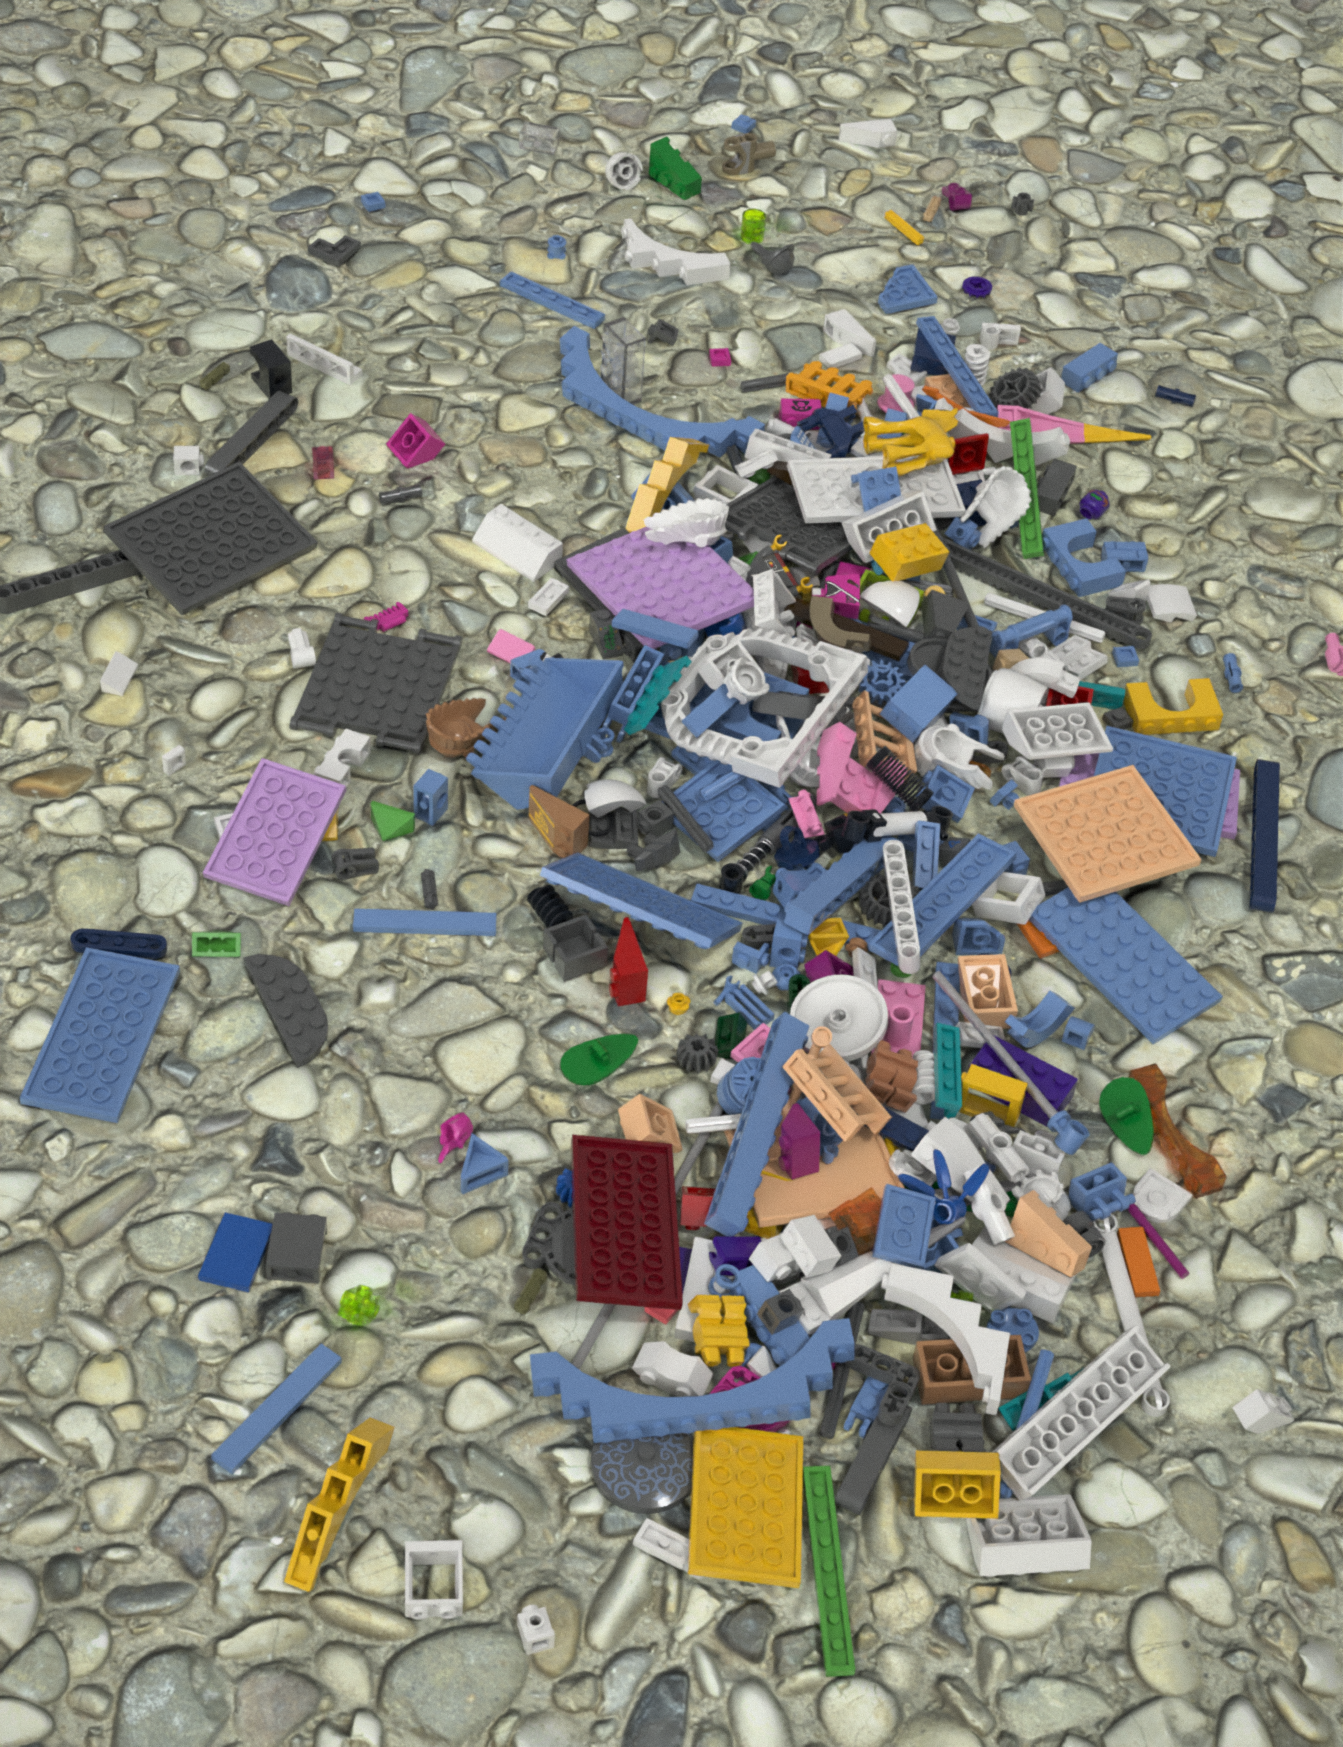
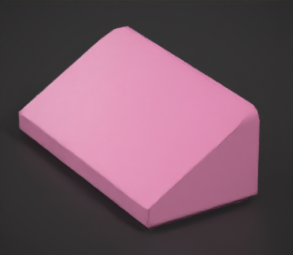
(508, 646)

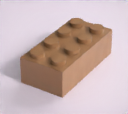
(948, 1379)

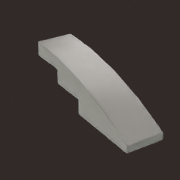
(904, 1326)

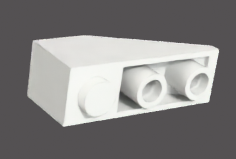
(845, 329)

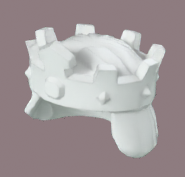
(745, 681)
(1049, 1192)

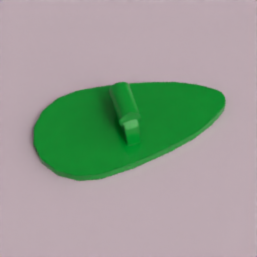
(597, 1058)
(1128, 1113)

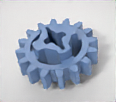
(881, 683)

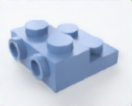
(948, 792)

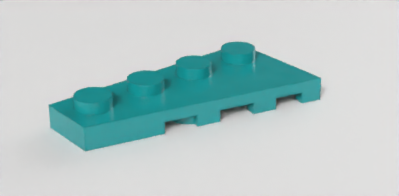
(655, 693)

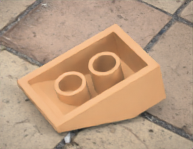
(987, 988)

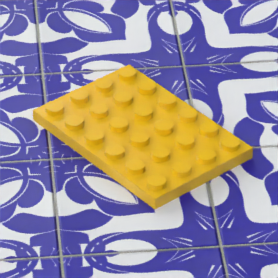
(746, 1506)

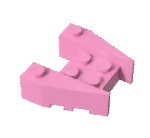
(845, 780)

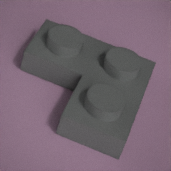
(334, 253)

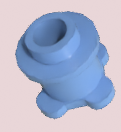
(556, 247)

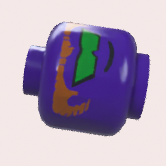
(1094, 504)

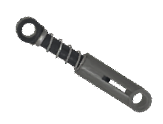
(769, 842)

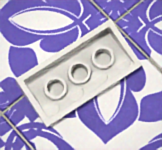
(697, 1280)

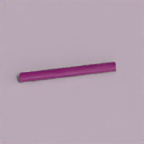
(1158, 1241)

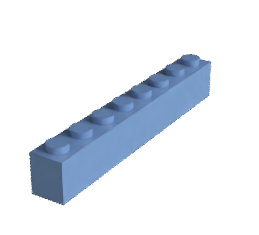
(835, 885)

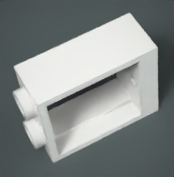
(724, 478)
(1020, 911)
(433, 1554)

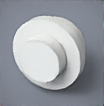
(950, 326)

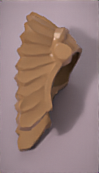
(454, 727)

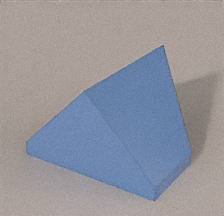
(482, 1165)

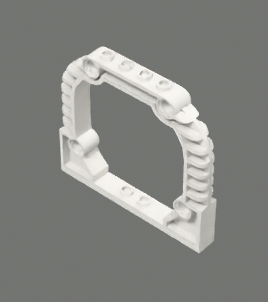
(752, 757)

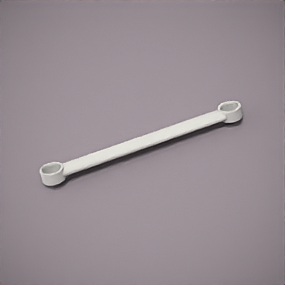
(1127, 1305)

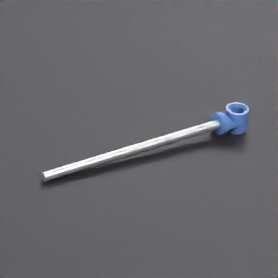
(1071, 1132)

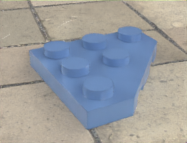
(906, 291)

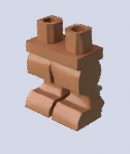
(892, 1076)

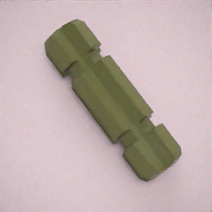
(214, 376)
(530, 1291)

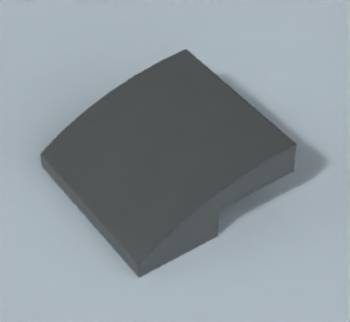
(623, 831)

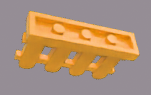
(806, 388)

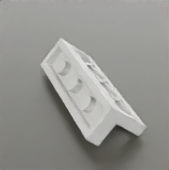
(322, 360)

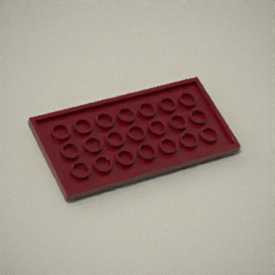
(625, 1223)

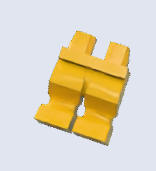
(719, 1334)

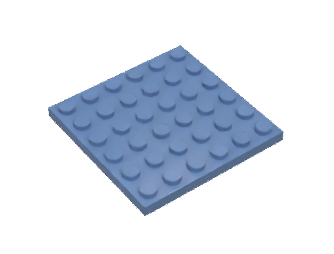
(1185, 779)

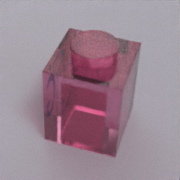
(323, 462)

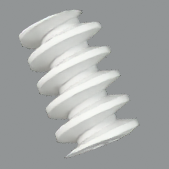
(977, 360)
(925, 1083)

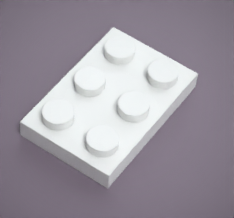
(982, 1277)

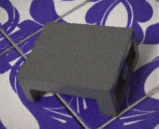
(296, 1247)

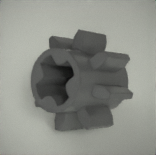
(1022, 204)

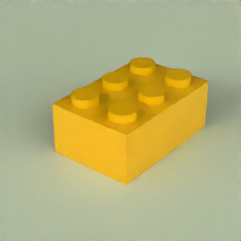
(909, 552)
(957, 1484)

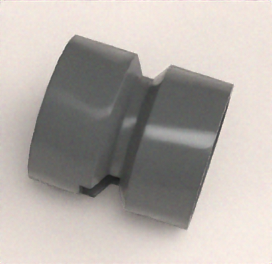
(1085, 1227)

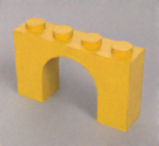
(1150, 718)

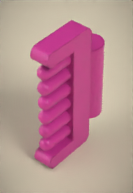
(389, 621)

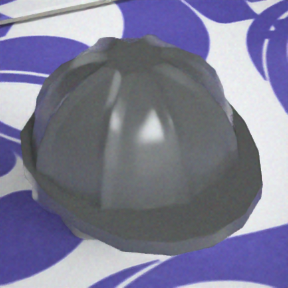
(775, 261)

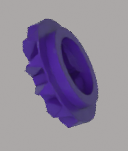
(972, 284)

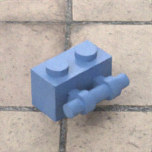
(1100, 1192)

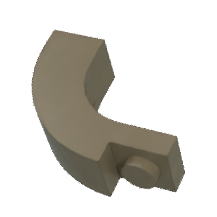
(826, 631)

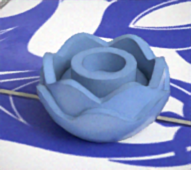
(783, 974)

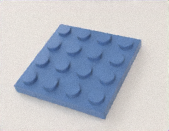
(732, 814)

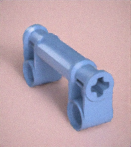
(1052, 624)

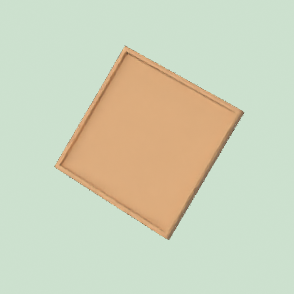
(859, 1166)

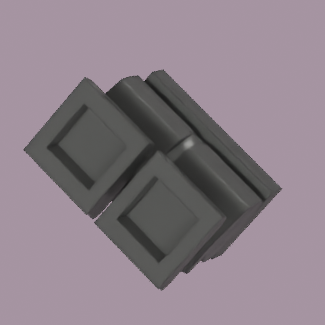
(956, 1430)

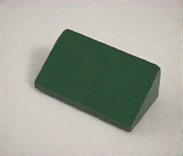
(729, 1033)

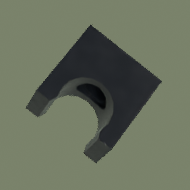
(274, 368)

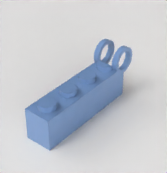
(633, 688)
(756, 1290)

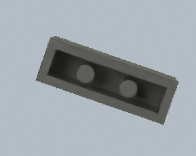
(1055, 485)

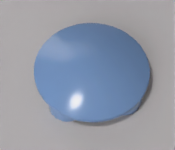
(1016, 1323)

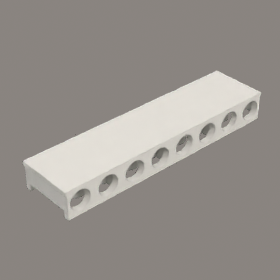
(1078, 1413)

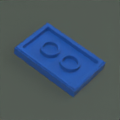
(236, 1252)

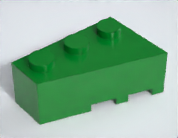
(672, 171)

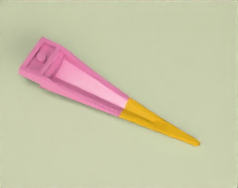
(1076, 431)

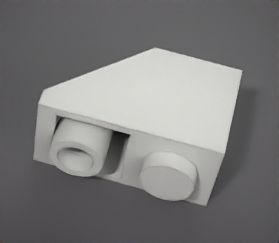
(1263, 1412)

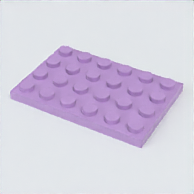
(274, 831)

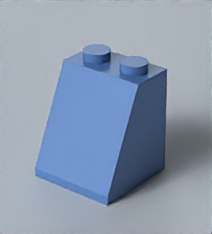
(919, 703)

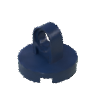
(795, 852)

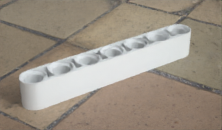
(901, 907)

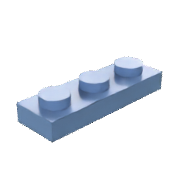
(925, 853)

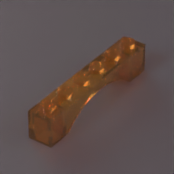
(1198, 1169)

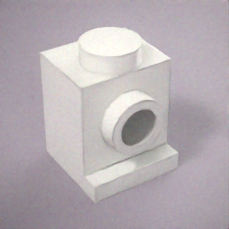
(535, 1637)

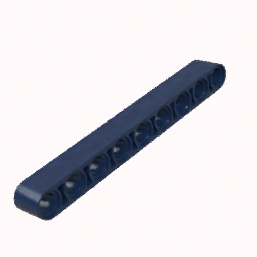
(1264, 836)

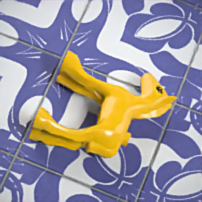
(924, 437)

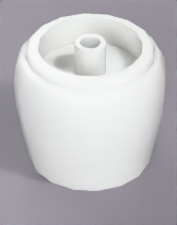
(1009, 691)

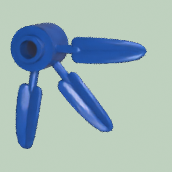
(950, 1207)

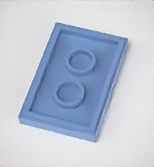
(904, 1227)

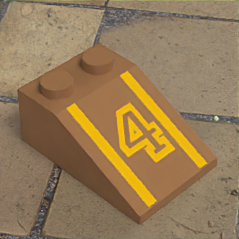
(558, 822)

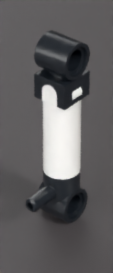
(873, 825)

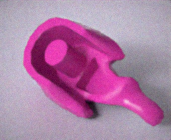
(454, 1133)

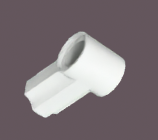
(301, 652)

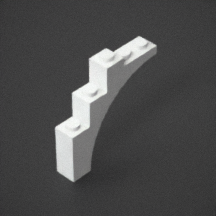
(667, 261)

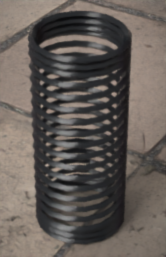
(920, 800)

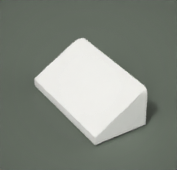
(118, 674)

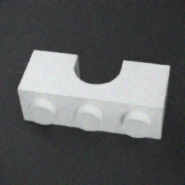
(347, 749)

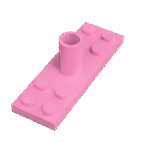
(905, 1014)

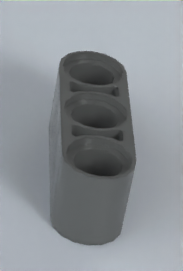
(786, 704)

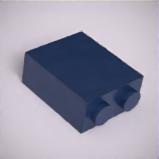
(925, 358)

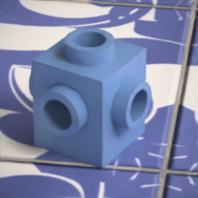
(964, 533)

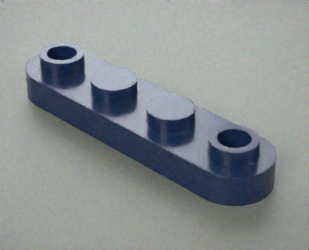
(126, 943)

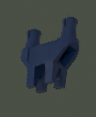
(835, 428)

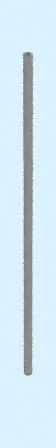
(679, 1180)

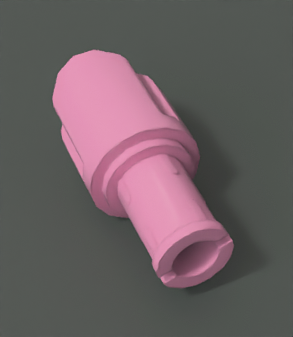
(1334, 654)

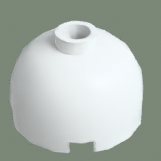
(623, 170)

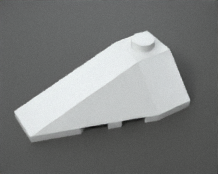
(957, 1151)

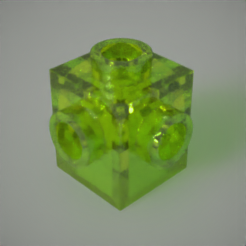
(353, 1309)

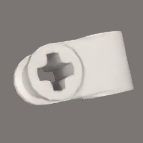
(662, 774)
(1025, 775)

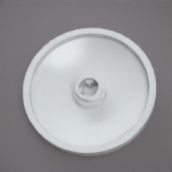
(848, 1008)

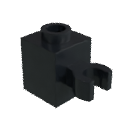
(834, 837)

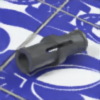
(400, 494)

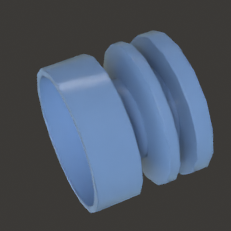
(735, 1085)

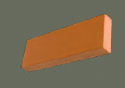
(1138, 1261)

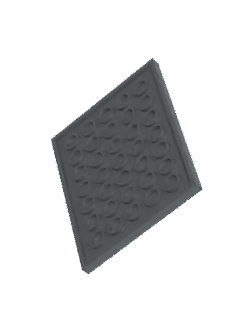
(210, 537)

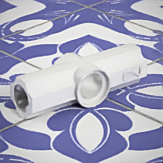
(1035, 649)
(998, 1148)
(990, 1207)

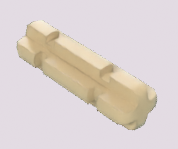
(932, 209)

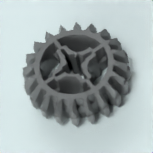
(1016, 389)
(878, 910)

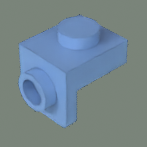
(750, 958)

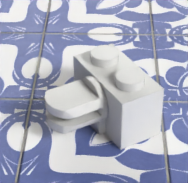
(1039, 1152)

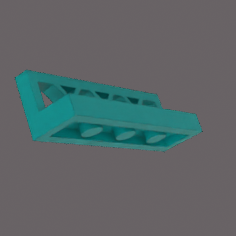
(1105, 696)
(947, 1069)

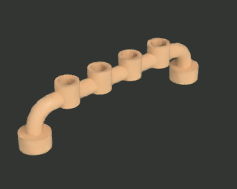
(820, 1038)

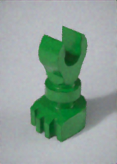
(761, 888)

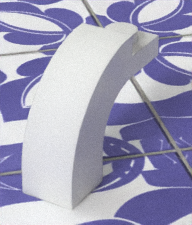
(1049, 673)

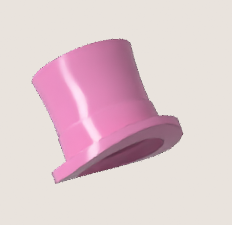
(887, 400)

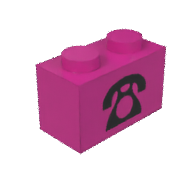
(797, 409)

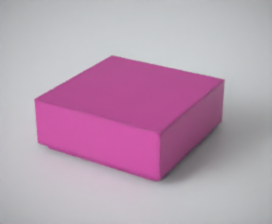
(720, 357)

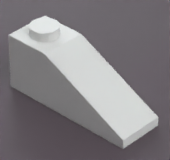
(869, 133)

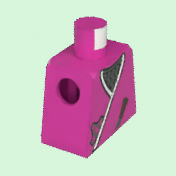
(845, 594)

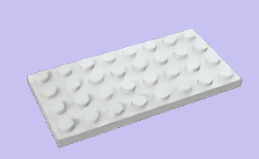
(830, 496)

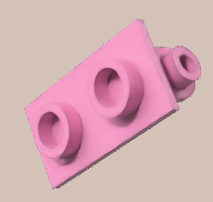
(806, 815)

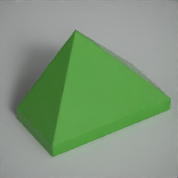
(391, 821)
(216, 944)

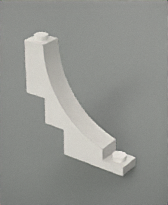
(1046, 444)
(981, 1347)

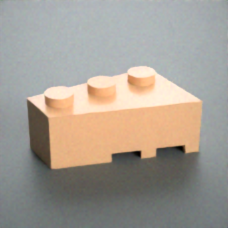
(1047, 1236)

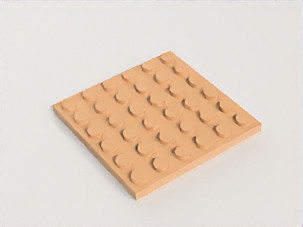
(1106, 833)

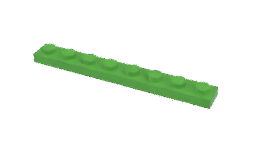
(1025, 464)
(828, 1572)

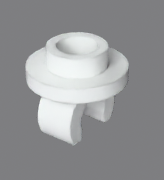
(766, 981)

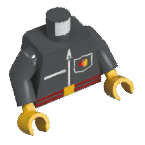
(768, 560)

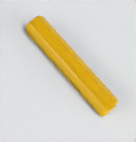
(904, 227)

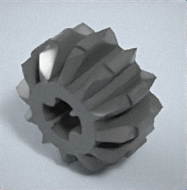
(697, 1052)

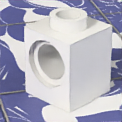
(187, 460)

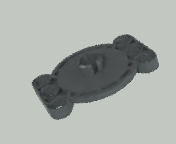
(558, 1248)

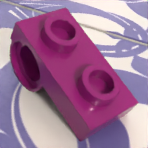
(957, 196)

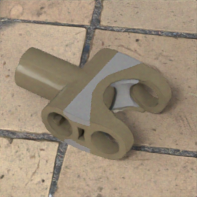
(746, 151)

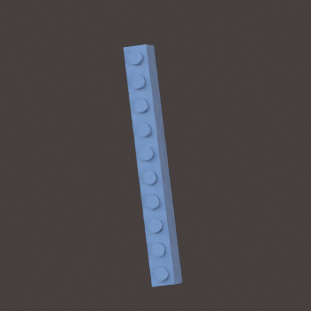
(756, 1128)

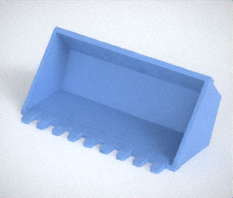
(547, 727)

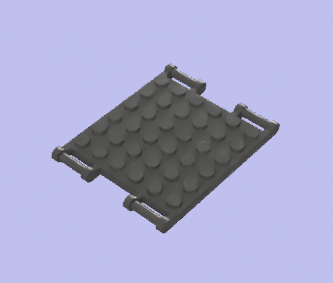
(775, 511)
(376, 683)

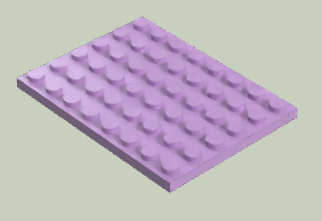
(663, 581)

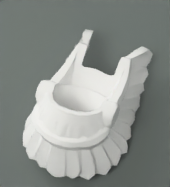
(1000, 502)
(692, 522)
(952, 752)
(806, 771)

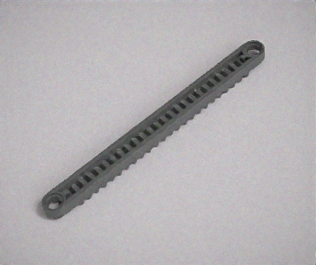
(1046, 595)

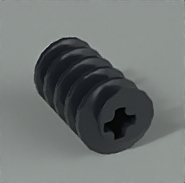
(549, 906)

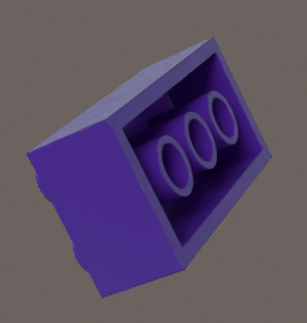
(1052, 1082)

